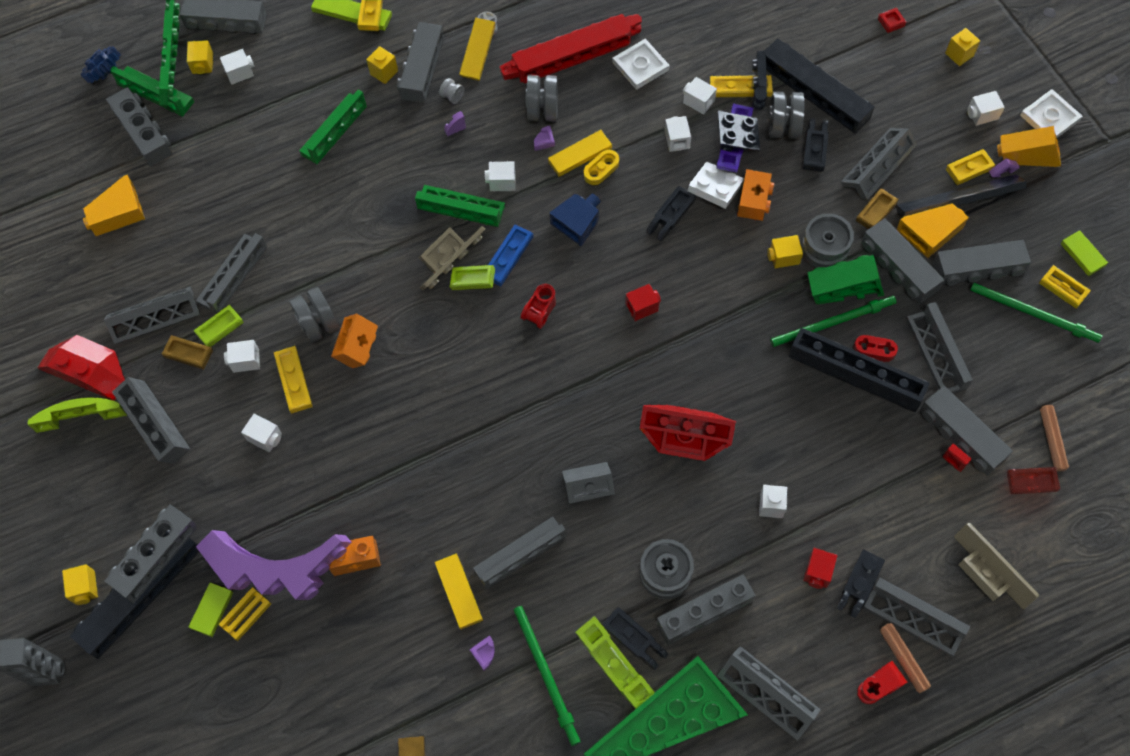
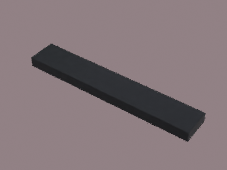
(964, 195)

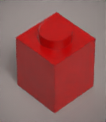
(642, 302)
(820, 568)

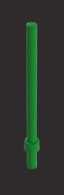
(872, 307)
(1078, 330)
(565, 719)

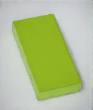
(1084, 253)
(472, 277)
(218, 326)
(211, 609)

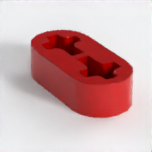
(876, 347)

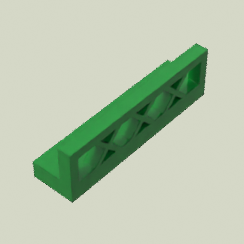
(149, 89)
(334, 127)
(460, 209)

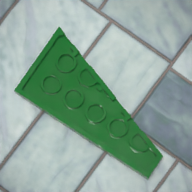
(169, 50)
(676, 712)

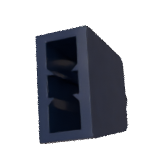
(576, 217)

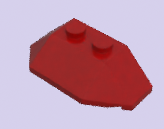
(85, 365)
(686, 431)

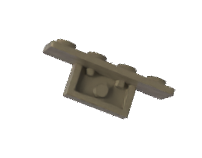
(444, 252)
(991, 570)

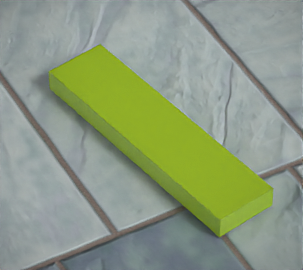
(346, 10)

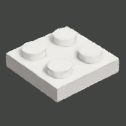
(640, 64)
(1051, 111)
(715, 185)

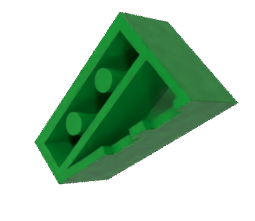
(846, 280)

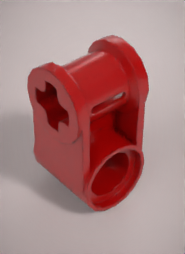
(538, 309)
(883, 681)

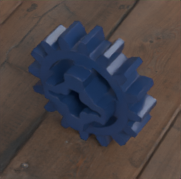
(100, 64)

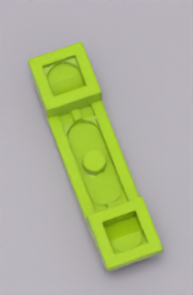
(49, 418)
(614, 663)

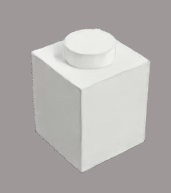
(237, 66)
(699, 95)
(985, 108)
(677, 133)
(501, 176)
(242, 356)
(262, 433)
(773, 501)

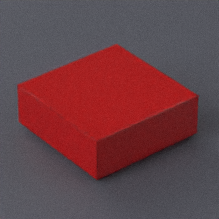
(892, 20)
(956, 457)

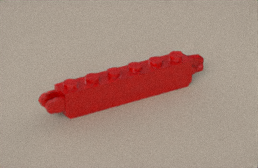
(572, 48)

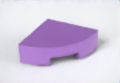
(456, 124)
(544, 139)
(1004, 166)
(484, 652)

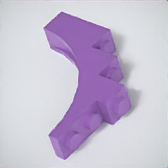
(299, 574)

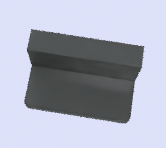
(588, 482)

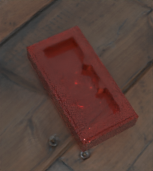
(1033, 480)

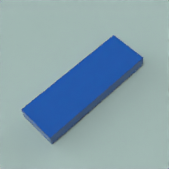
(510, 253)

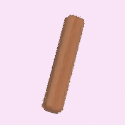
(1054, 438)
(905, 658)

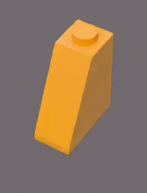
(1031, 147)
(114, 208)
(932, 228)

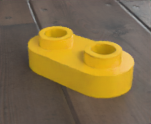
(600, 168)

